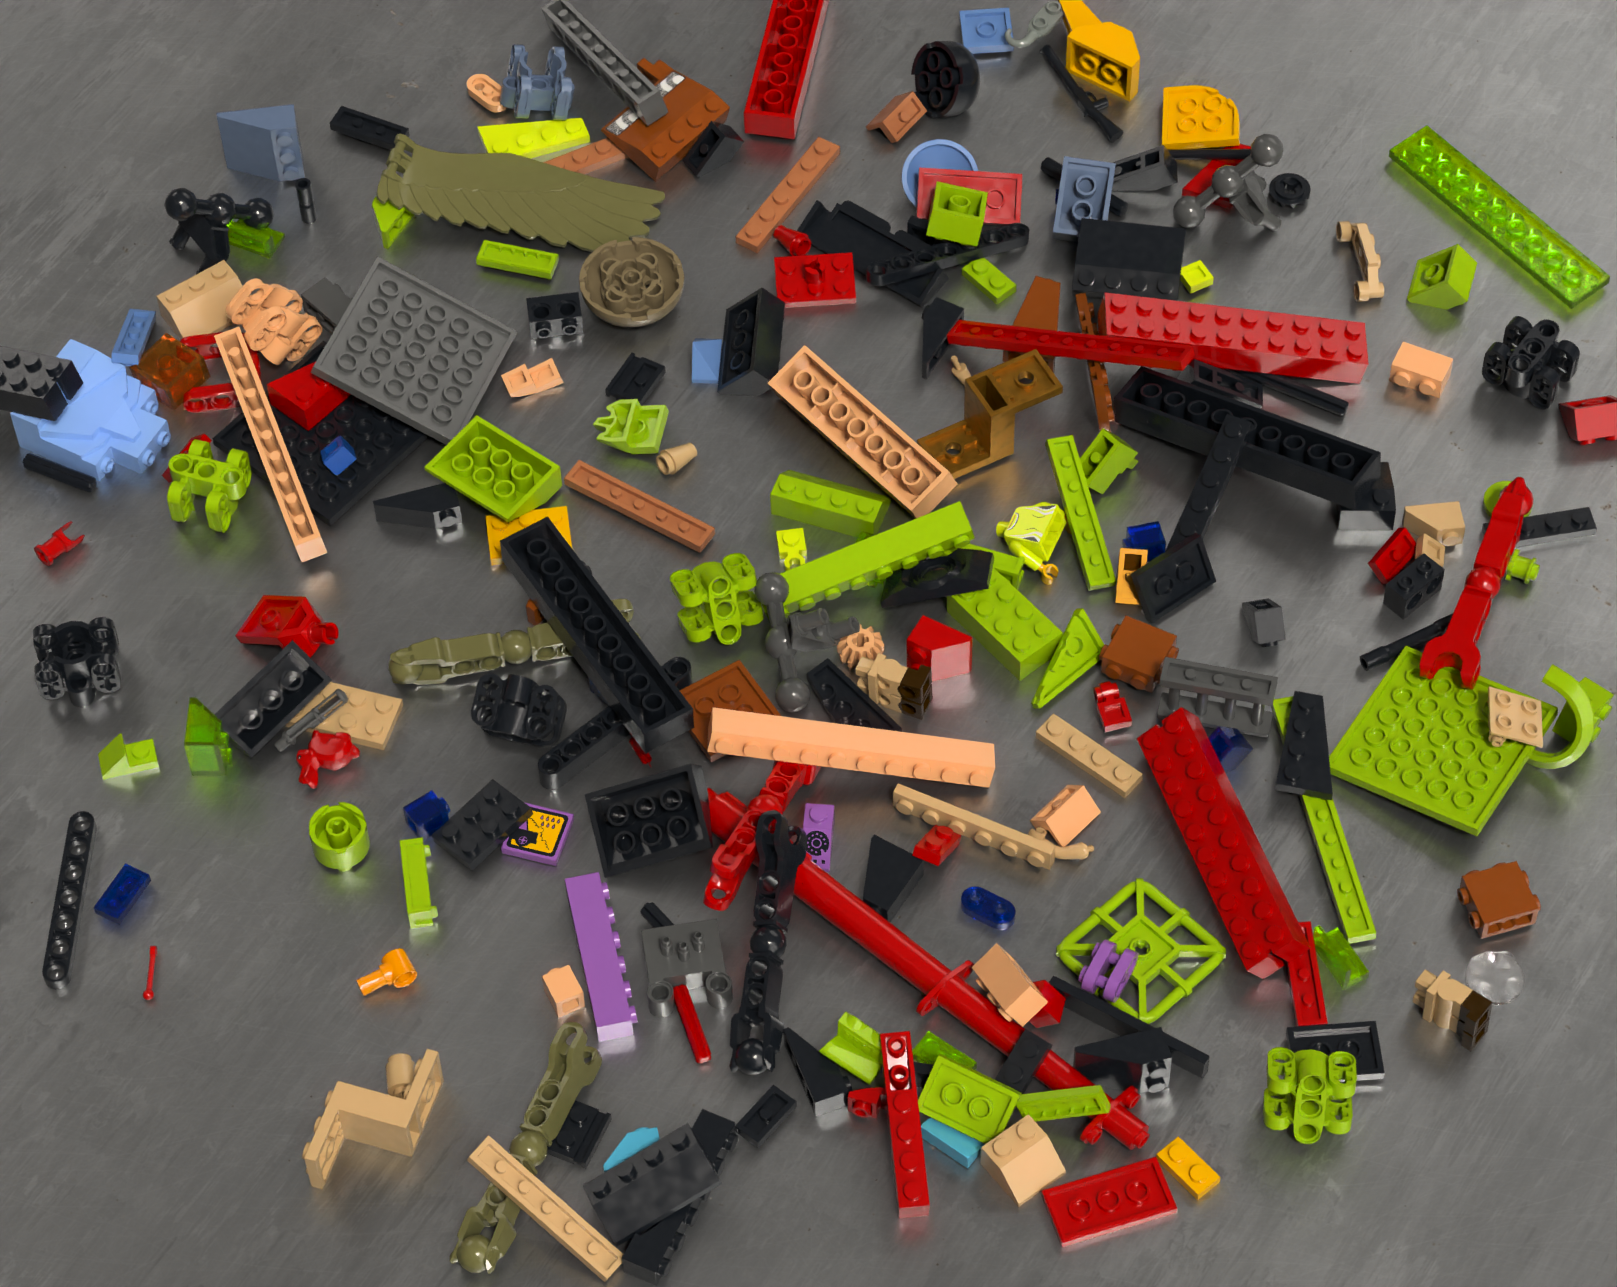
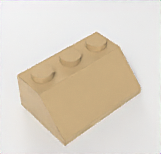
(200, 302)

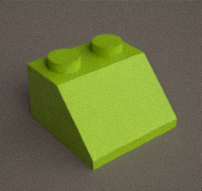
(1443, 278)

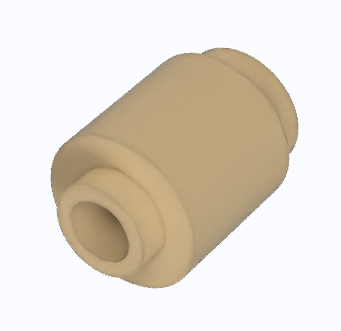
(399, 1074)

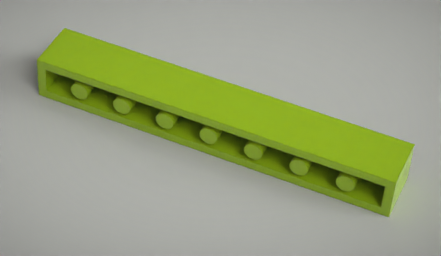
(876, 557)

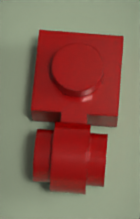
(1111, 708)

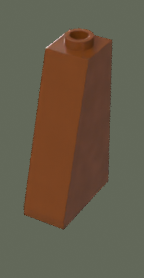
(1039, 311)

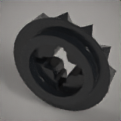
(1290, 182)

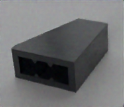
(890, 877)

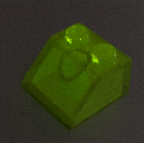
(206, 742)

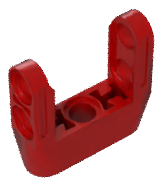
(208, 393)

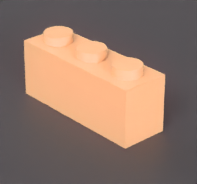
(1008, 986)

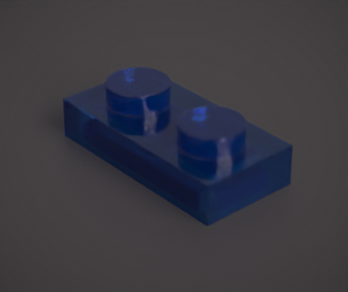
(122, 894)

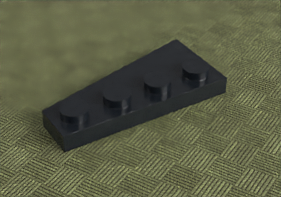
(845, 700)
(1305, 753)

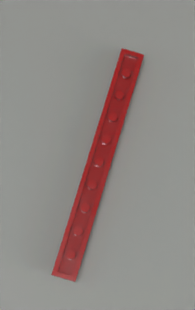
(1071, 345)

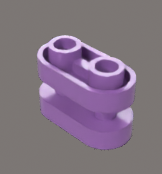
(1103, 956)

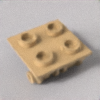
(1514, 718)

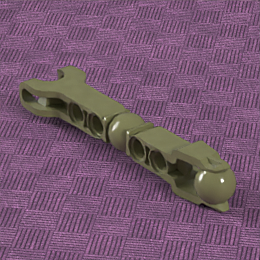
(438, 659)
(542, 1123)

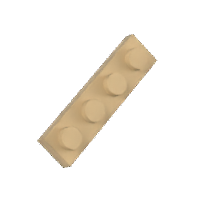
(1089, 755)

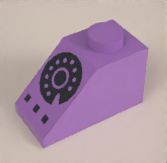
(819, 827)

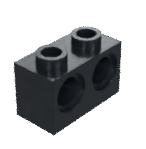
(554, 315)
(1413, 586)

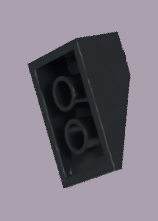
(1375, 510)
(1127, 1060)

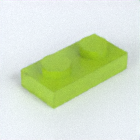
(989, 280)

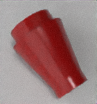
(793, 241)

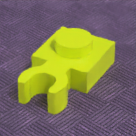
(791, 546)

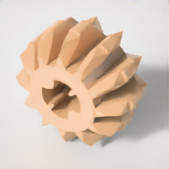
(860, 644)

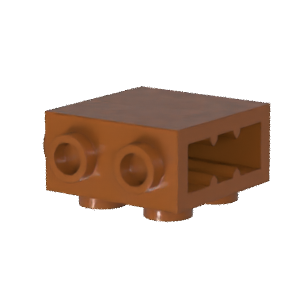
(1137, 653)
(1498, 899)

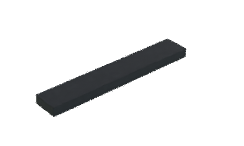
(1124, 1024)

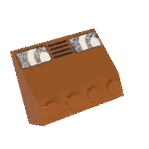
(672, 136)

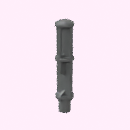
(311, 719)

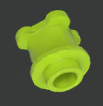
(1522, 568)

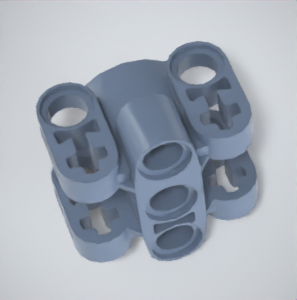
(537, 92)

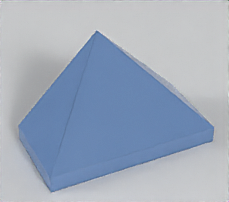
(706, 360)

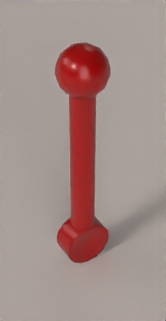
(148, 994)

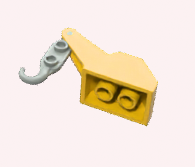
(1095, 50)

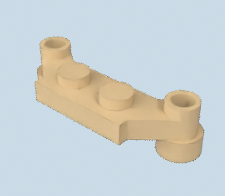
(1367, 258)

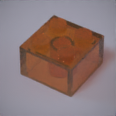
(171, 370)

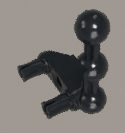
(207, 221)

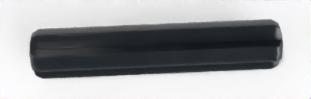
(59, 472)

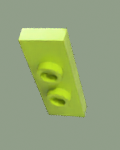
(517, 259)
(1064, 1103)

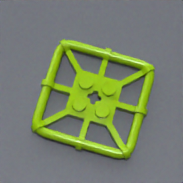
(1160, 947)

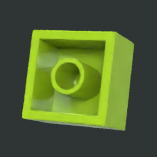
(957, 214)

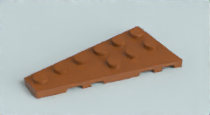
(1096, 369)

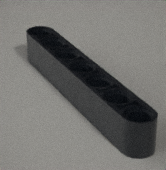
(599, 727)

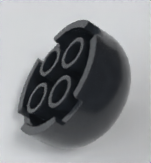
(950, 76)

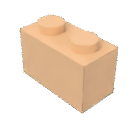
(1421, 369)

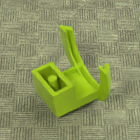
(1578, 720)

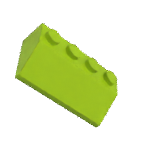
(828, 504)

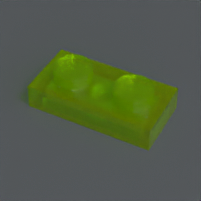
(931, 1046)

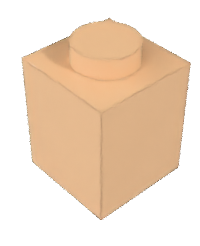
(563, 990)

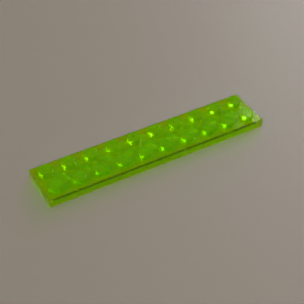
(1499, 217)

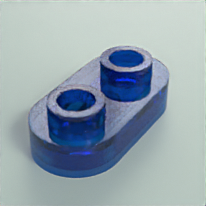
(986, 908)

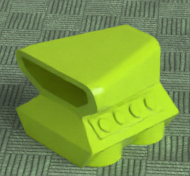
(855, 1048)

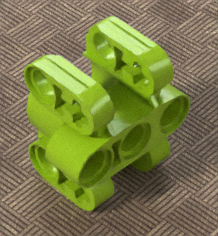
(202, 475)
(725, 601)
(1307, 1092)

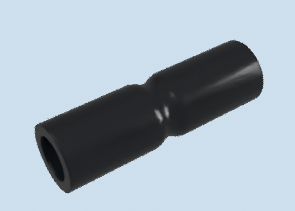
(306, 201)

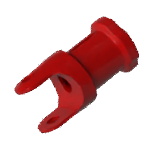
(56, 545)

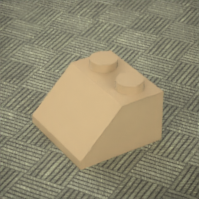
(1022, 1160)

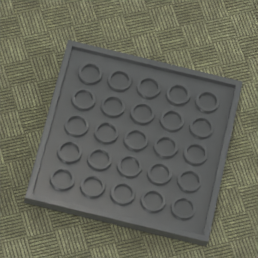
(414, 352)

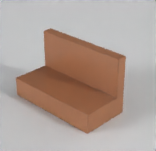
(898, 116)

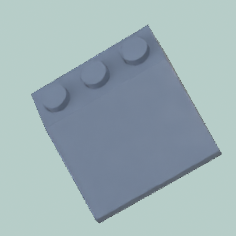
(263, 142)

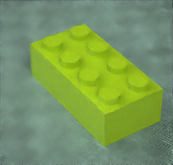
(1006, 625)

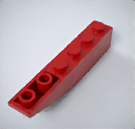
(904, 1125)

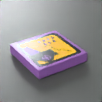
(540, 836)

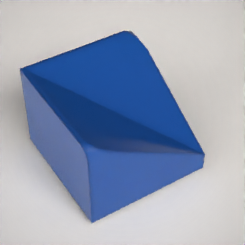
(338, 455)

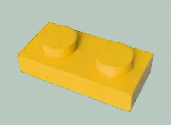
(1188, 1168)

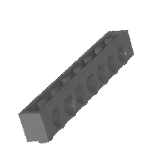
(605, 60)

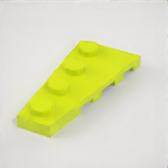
(534, 138)

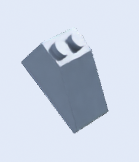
(1082, 194)

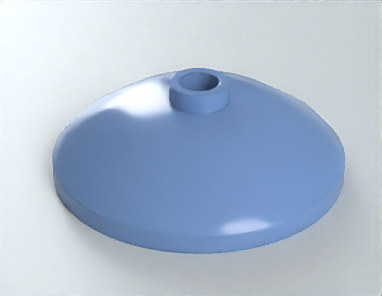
(934, 154)

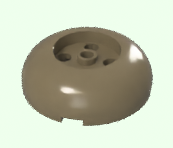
(619, 275)

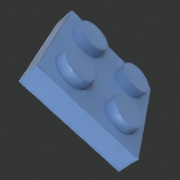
(985, 30)

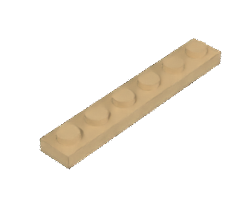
(974, 826)
(546, 1208)

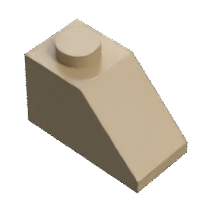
(1437, 520)

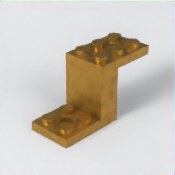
(990, 413)

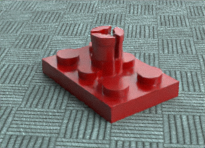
(815, 280)

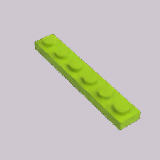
(1080, 512)

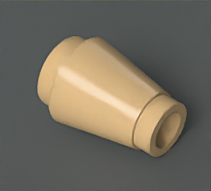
(675, 458)

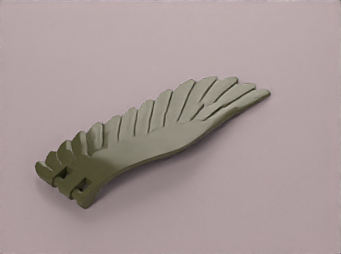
(516, 195)

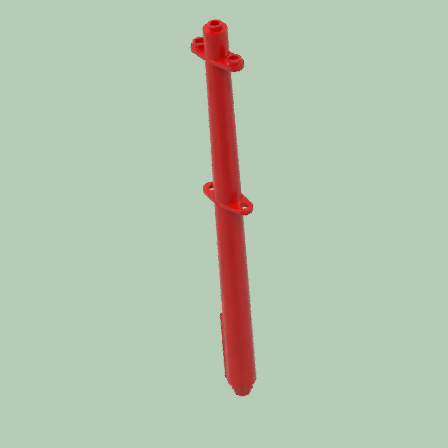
(933, 978)

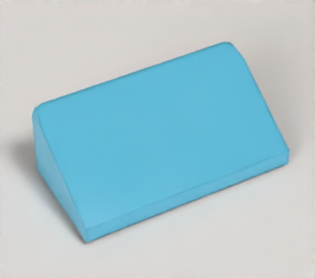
(951, 1141)

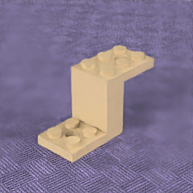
(373, 1118)

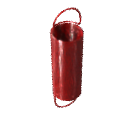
(645, 758)

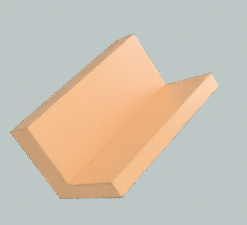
(1067, 814)

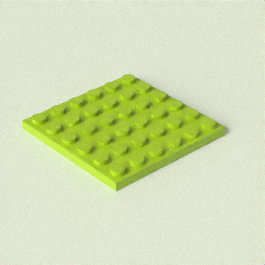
(1431, 745)

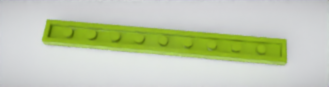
(1333, 852)

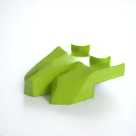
(633, 426)

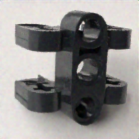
(1532, 361)
(76, 660)
(519, 710)

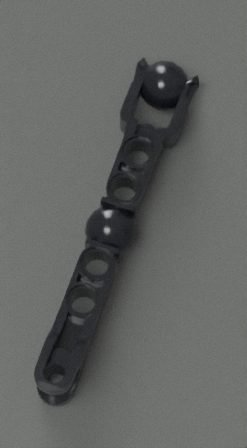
(768, 943)

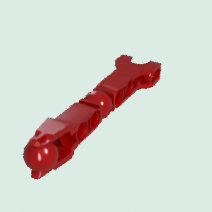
(1482, 584)
(737, 854)

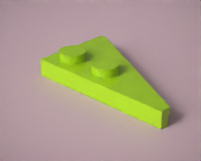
(1074, 655)

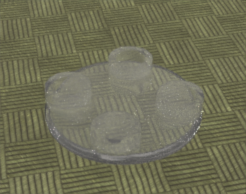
(1495, 976)

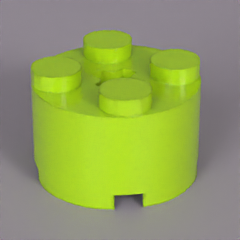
(339, 836)

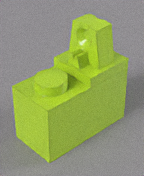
(1106, 459)

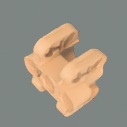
(271, 324)

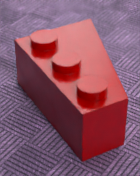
(305, 396)

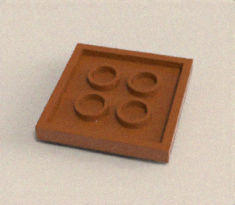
(725, 689)

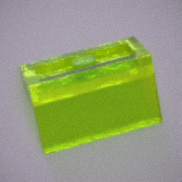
(260, 242)
(1339, 957)

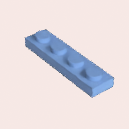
(133, 337)

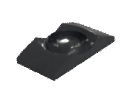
(939, 577)

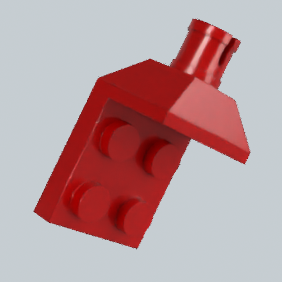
(284, 619)

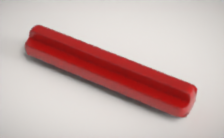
(691, 1024)

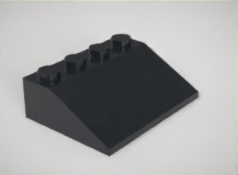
(1128, 259)
(651, 819)

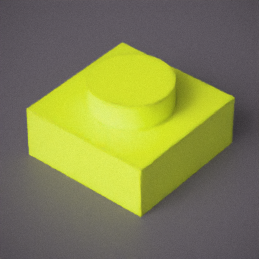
(1196, 276)

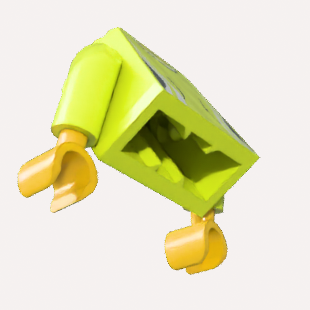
(1034, 535)

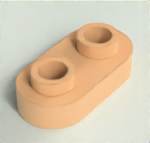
(485, 92)

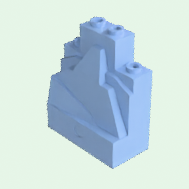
(102, 424)

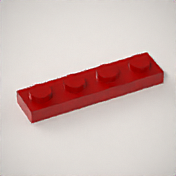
(1306, 984)

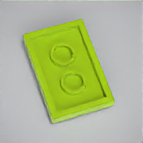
(967, 1100)

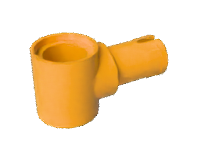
(394, 970)

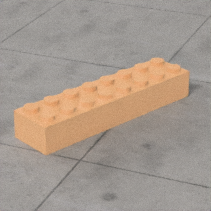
(862, 433)

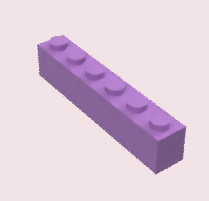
(599, 956)

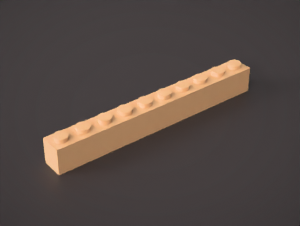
(270, 445)
(851, 747)

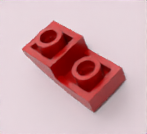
(867, 1102)

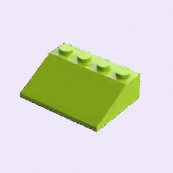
(496, 470)

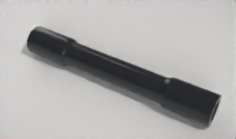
(1385, 653)

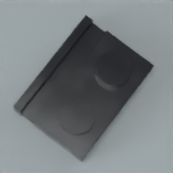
(635, 379)
(580, 1134)

